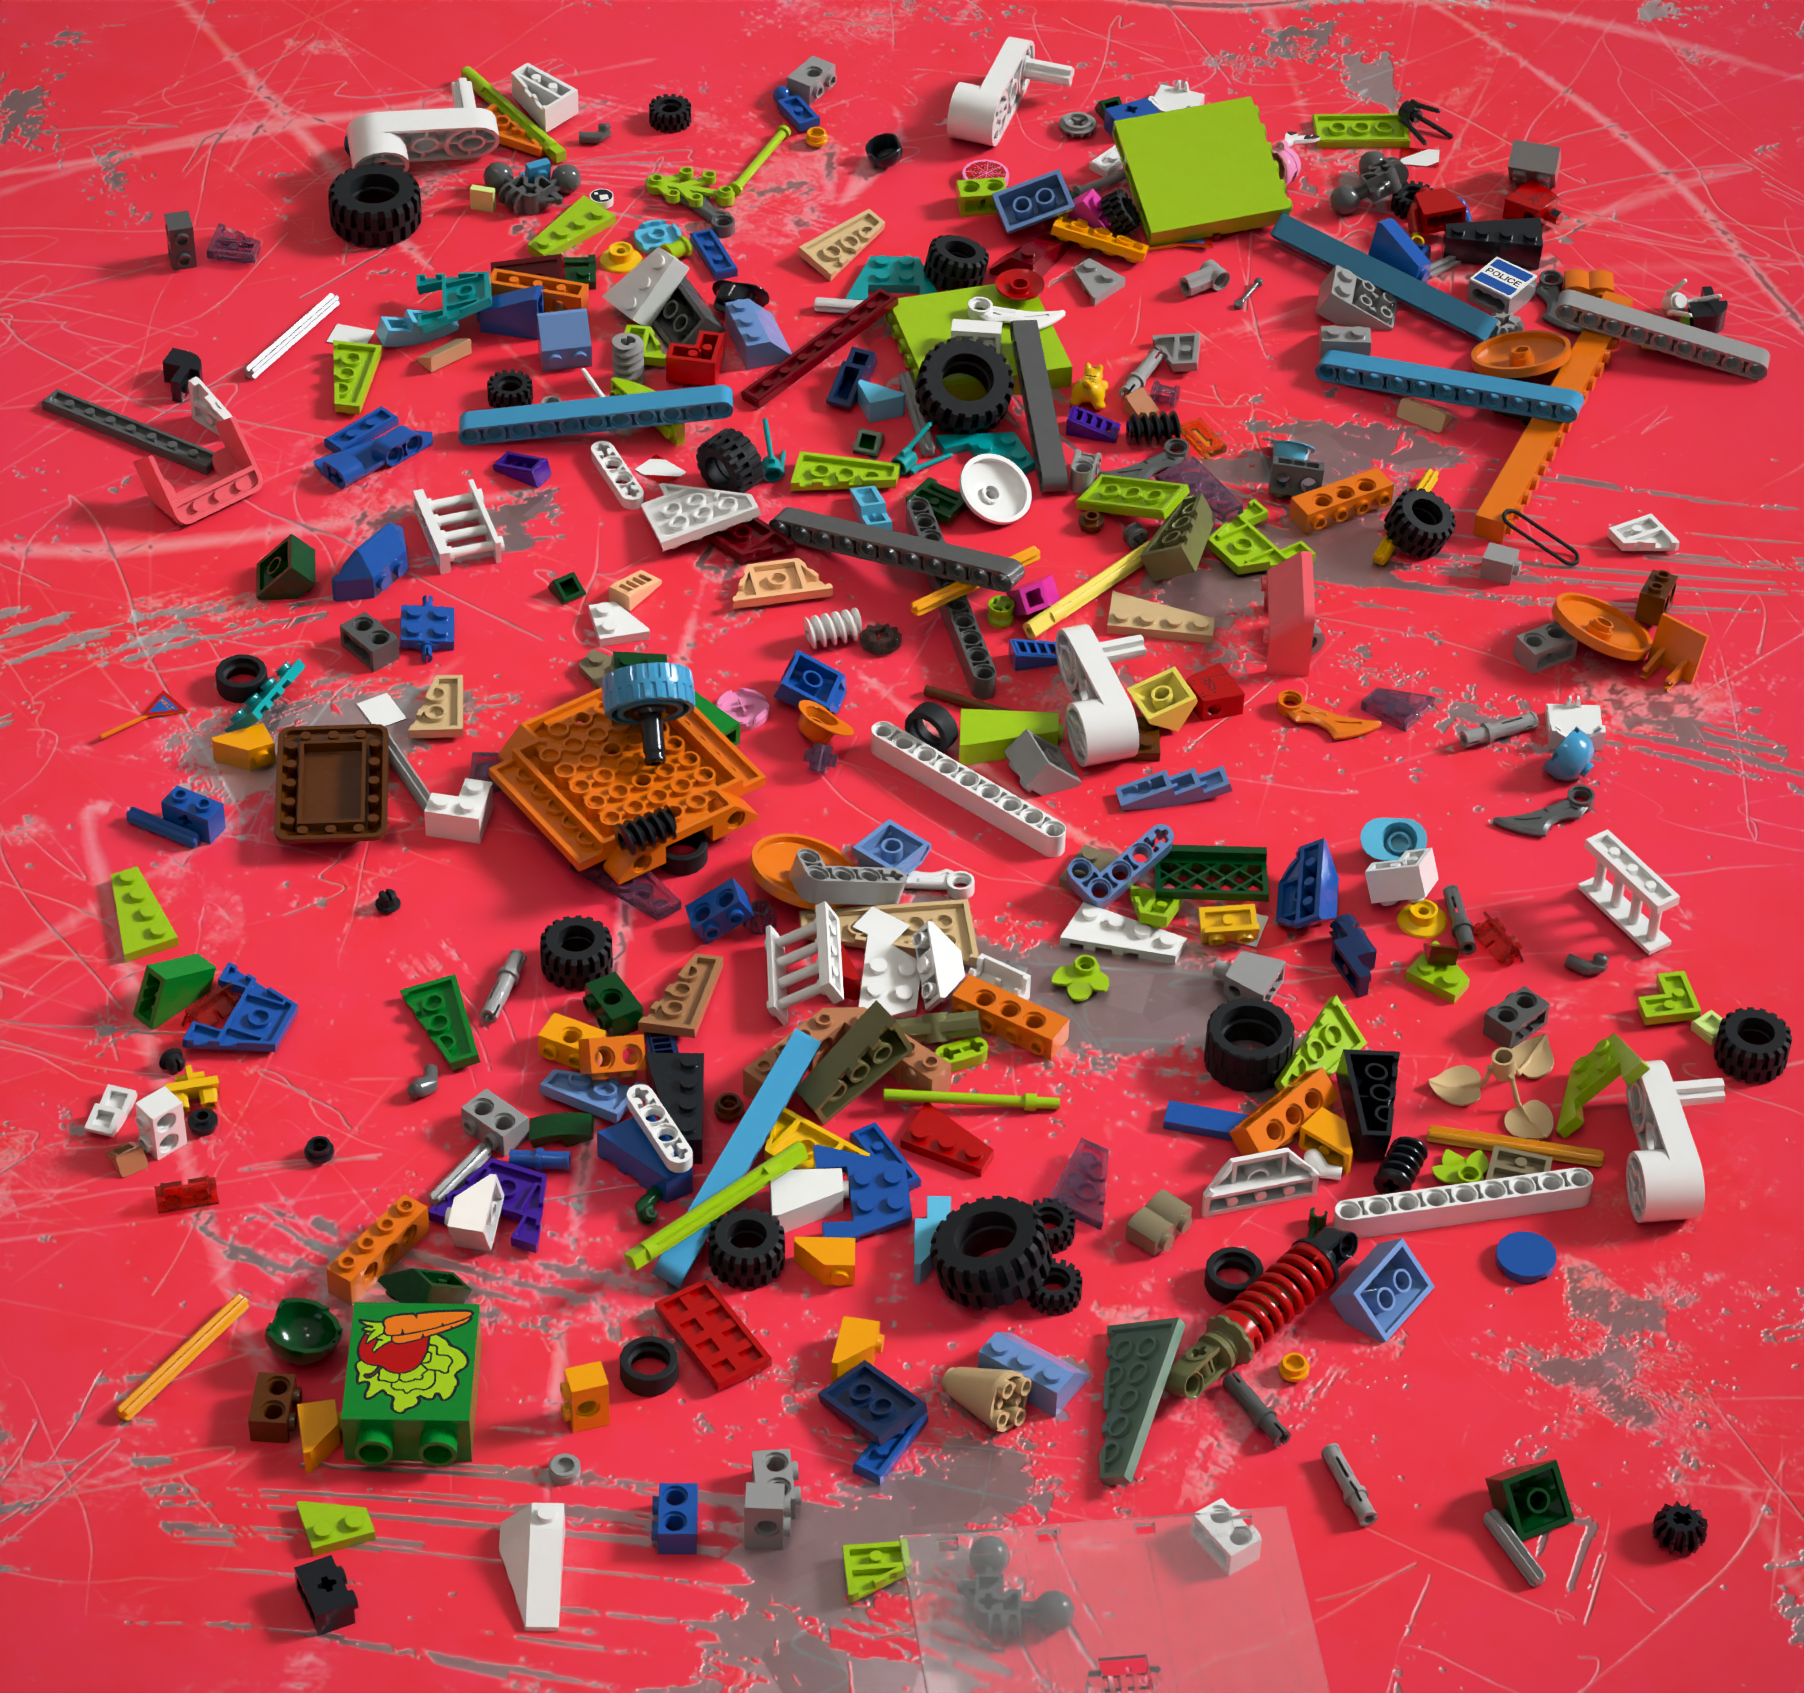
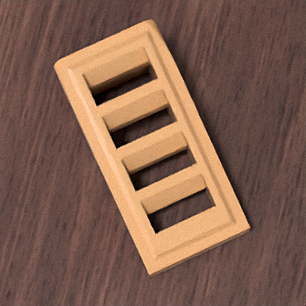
(630, 593)

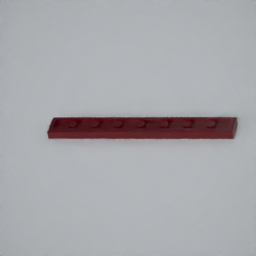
(819, 348)

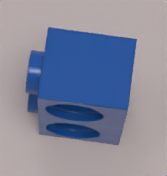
(719, 911)
(676, 1518)

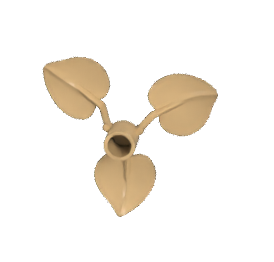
(1531, 1058)

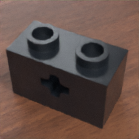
(325, 1594)

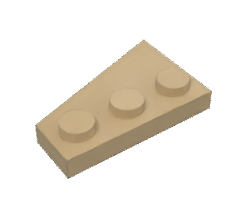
(442, 710)

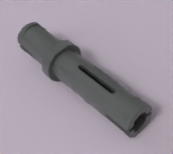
(1461, 927)
(1263, 1416)

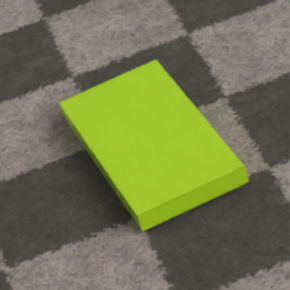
(1360, 131)
(1132, 496)

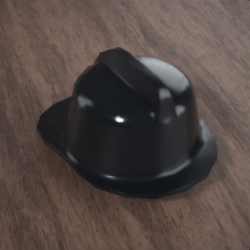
(730, 291)

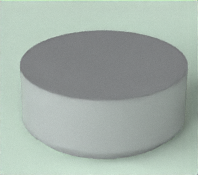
(564, 1469)

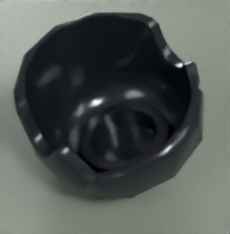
(884, 150)

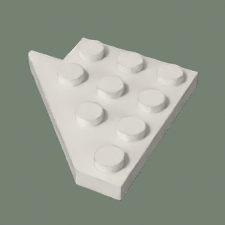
(694, 512)

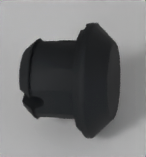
(387, 901)
(172, 1060)

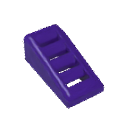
(1091, 426)
(525, 468)

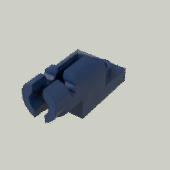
(1352, 953)

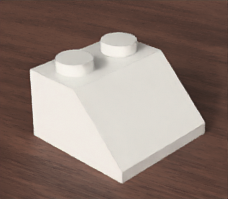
(476, 1214)

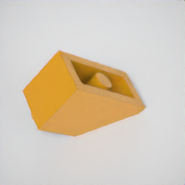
(245, 748)
(1329, 1136)
(827, 1259)
(856, 1342)
(319, 1431)

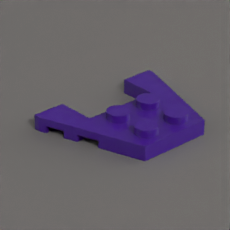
(522, 1201)

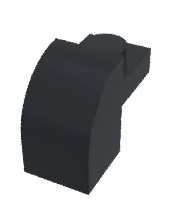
(1708, 314)
(180, 368)

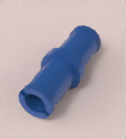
(540, 1159)

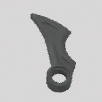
(721, 221)
(1549, 293)
(1157, 463)
(1540, 821)

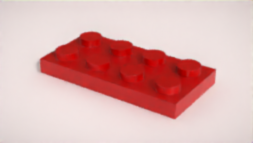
(713, 1334)

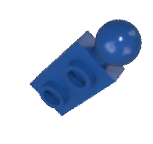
(795, 109)

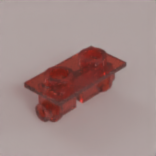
(1492, 932)
(218, 1001)
(175, 1196)

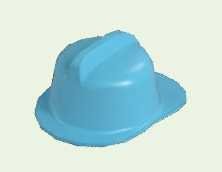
(1291, 449)
(1391, 837)

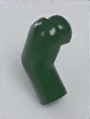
(645, 1206)

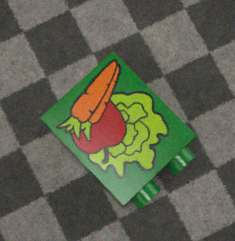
(412, 1383)

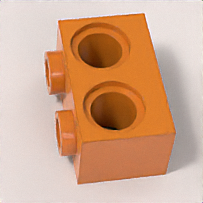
(612, 1051)

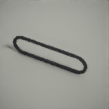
(1544, 531)

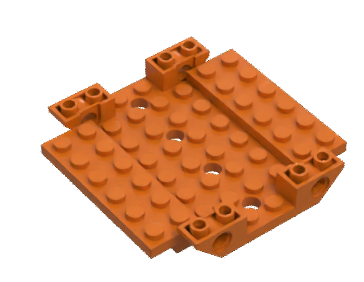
(579, 791)

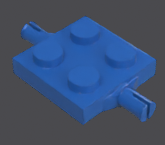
(427, 628)

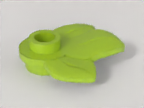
(1081, 978)
(1460, 1170)

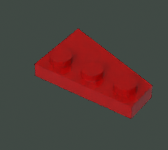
(946, 1142)

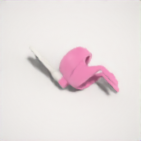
(1287, 158)

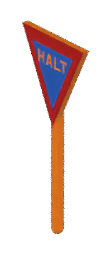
(1201, 242)
(161, 706)

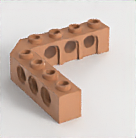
(918, 1070)

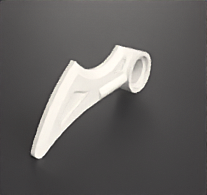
(1007, 315)
(943, 880)

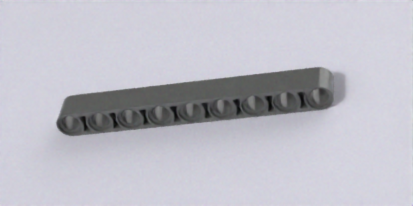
(1039, 406)

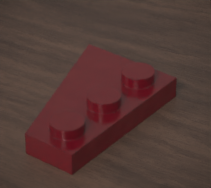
(546, 266)

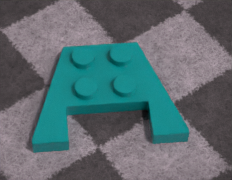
(891, 275)
(460, 297)
(1003, 444)

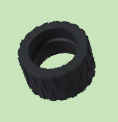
(1252, 1021)

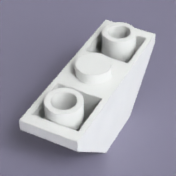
(937, 963)

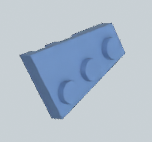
(592, 1096)

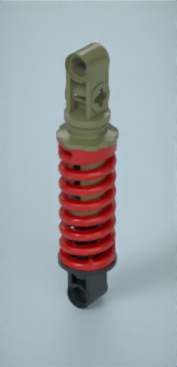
(1262, 1310)

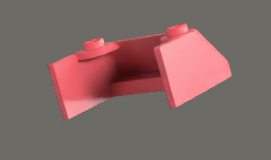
(235, 479)
(1291, 615)

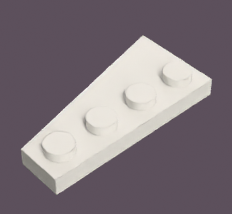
(1122, 935)

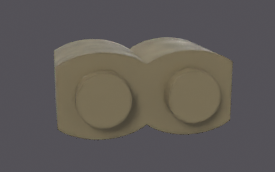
(1159, 1222)

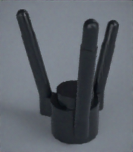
(1411, 112)

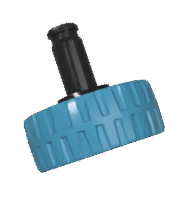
(648, 697)

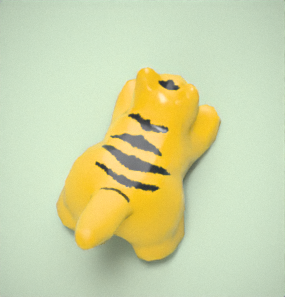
(1090, 388)

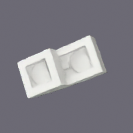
(112, 1111)

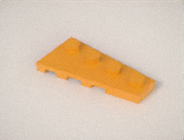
(1099, 238)

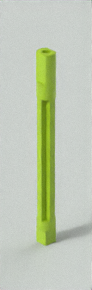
(491, 95)
(716, 1206)

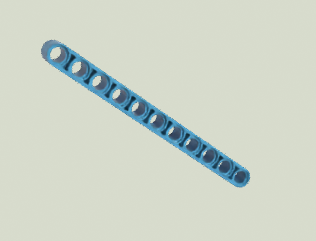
(1385, 277)
(1450, 386)
(595, 415)
(743, 1147)

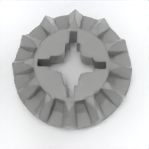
(1077, 124)
(1511, 322)

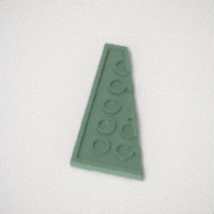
(1133, 1385)

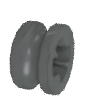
(1135, 535)

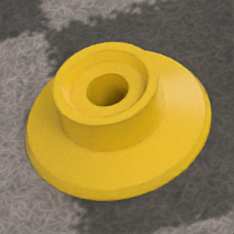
(620, 258)
(1422, 920)

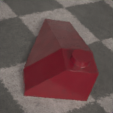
(1035, 255)

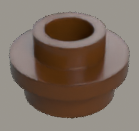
(1091, 521)
(728, 1106)

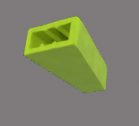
(990, 732)

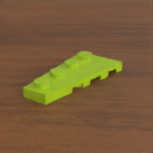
(353, 374)
(834, 472)
(140, 917)
(1323, 1043)

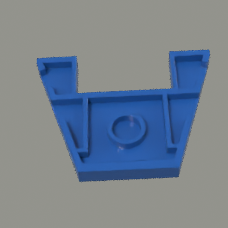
(255, 1023)
(876, 1193)

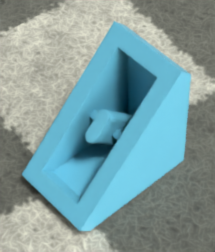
(880, 402)

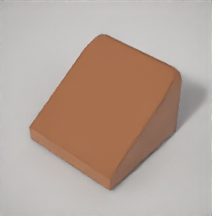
(1138, 402)
(128, 1159)

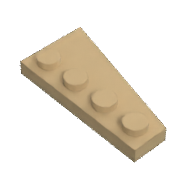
(841, 244)
(1150, 619)

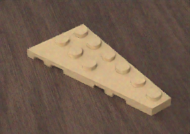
(950, 916)

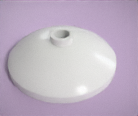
(995, 489)

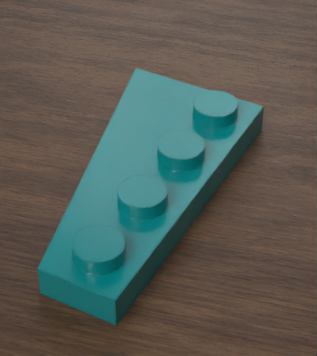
(264, 700)

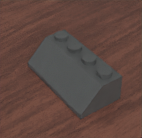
(685, 316)

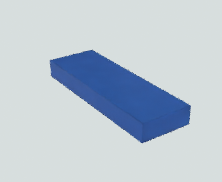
(713, 254)
(362, 430)
(1201, 1120)
(876, 1143)
(878, 1460)

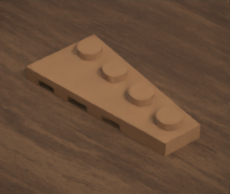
(685, 1000)

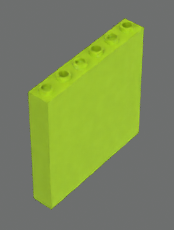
(1201, 171)
(927, 320)

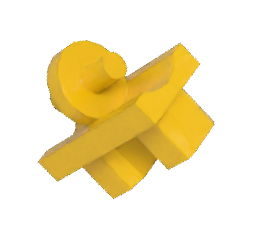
(195, 1086)

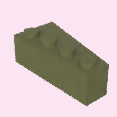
(1179, 540)
(854, 1063)

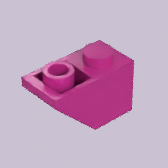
(1089, 208)
(1034, 595)

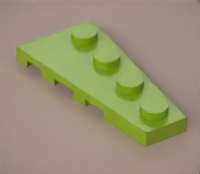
(572, 227)

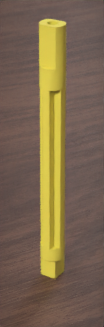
(1084, 593)

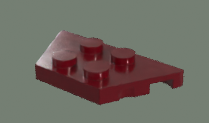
(752, 541)

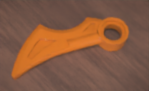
(1337, 725)

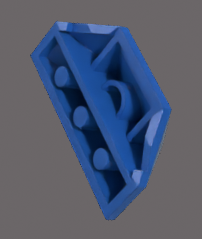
(372, 565)
(1308, 888)

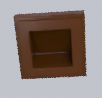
(1441, 954)

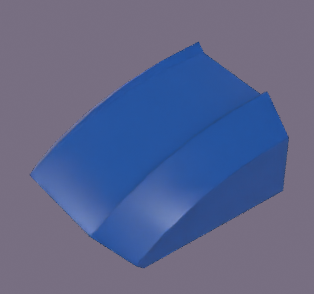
(813, 681)

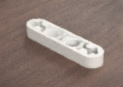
(621, 473)
(664, 1126)

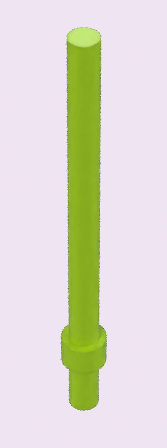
(1028, 1102)

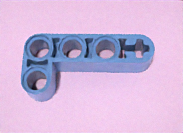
(1124, 863)

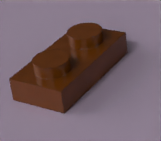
(1148, 741)

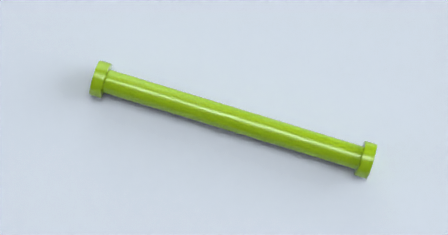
(782, 133)

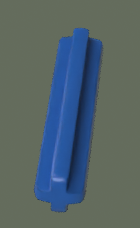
(163, 827)

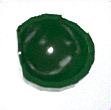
(303, 1331)

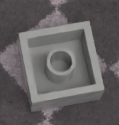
(1534, 162)

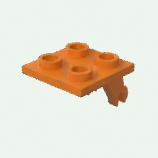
(1676, 649)

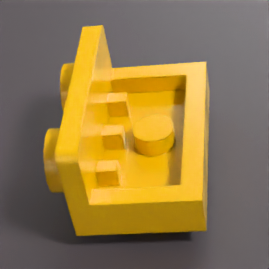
(1228, 924)

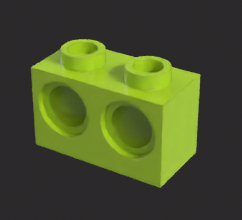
(975, 195)

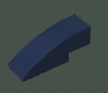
(857, 367)

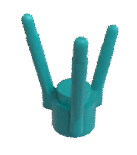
(908, 458)
(773, 468)

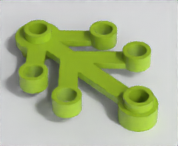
(690, 189)

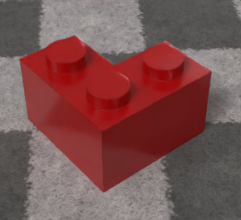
(696, 363)

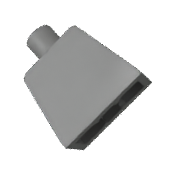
(1251, 976)

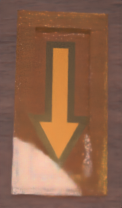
(1202, 438)

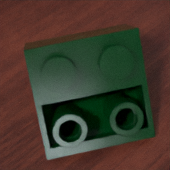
(425, 1286)

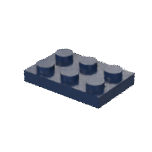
(872, 1402)

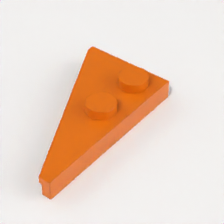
(513, 134)

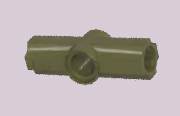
(941, 1026)

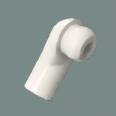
(1325, 1170)

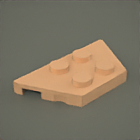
(779, 583)

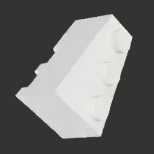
(647, 287)

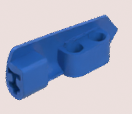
(359, 461)

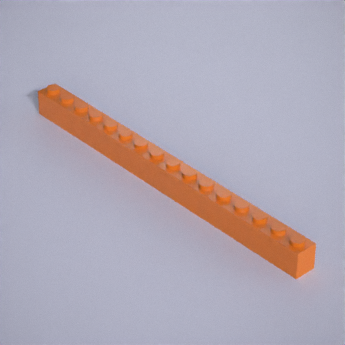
(1543, 436)

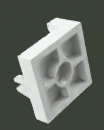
(1174, 98)
(1565, 717)

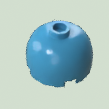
(1571, 757)

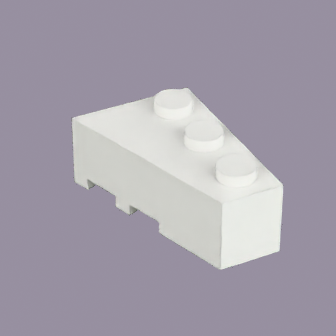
(544, 96)

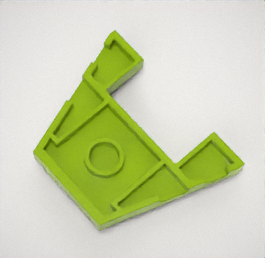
(1245, 547)
(1592, 1074)

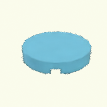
(654, 234)

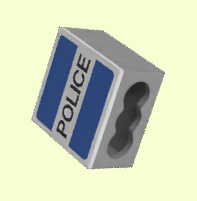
(1502, 287)

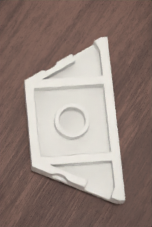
(889, 978)

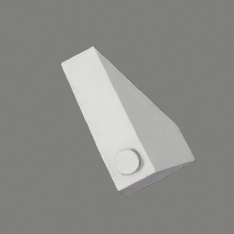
(533, 1557)

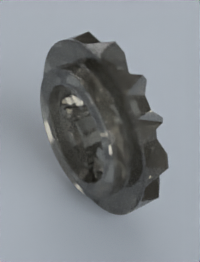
(883, 646)

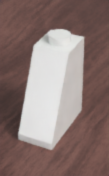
(807, 1196)

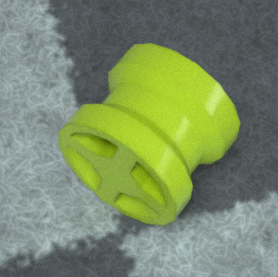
(1000, 611)

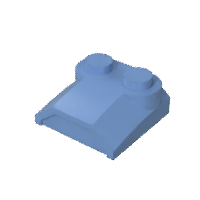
(891, 848)

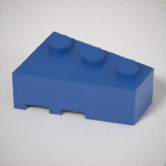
(634, 1154)

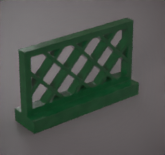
(1213, 861)

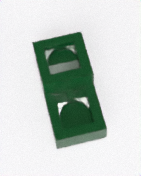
(568, 1127)

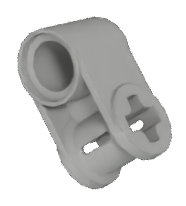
(1084, 470)

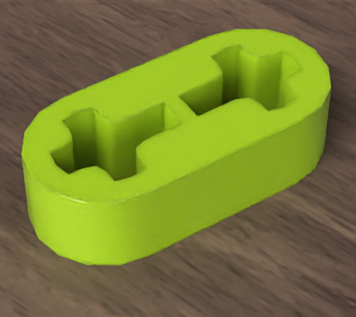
(964, 1053)

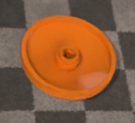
(1521, 354)
(1602, 626)
(773, 860)

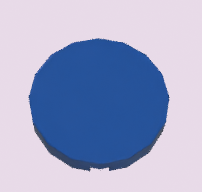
(1526, 1257)

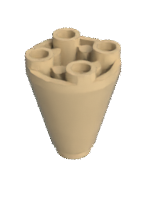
(990, 1394)

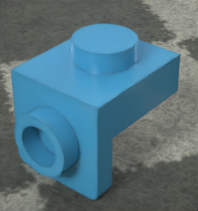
(537, 168)

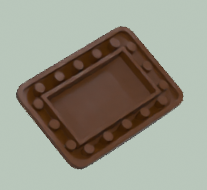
(332, 783)

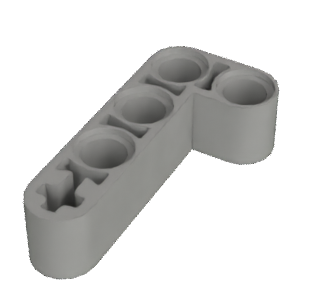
(844, 884)

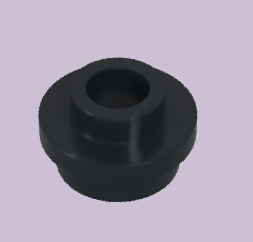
(203, 1122)
(319, 1150)

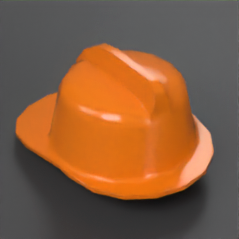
(819, 723)

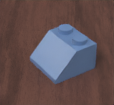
(564, 339)

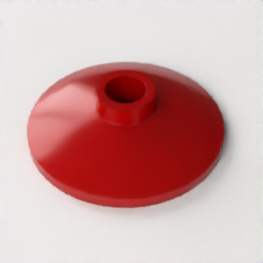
(1020, 284)

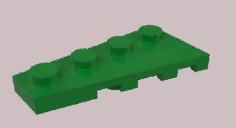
(444, 1018)

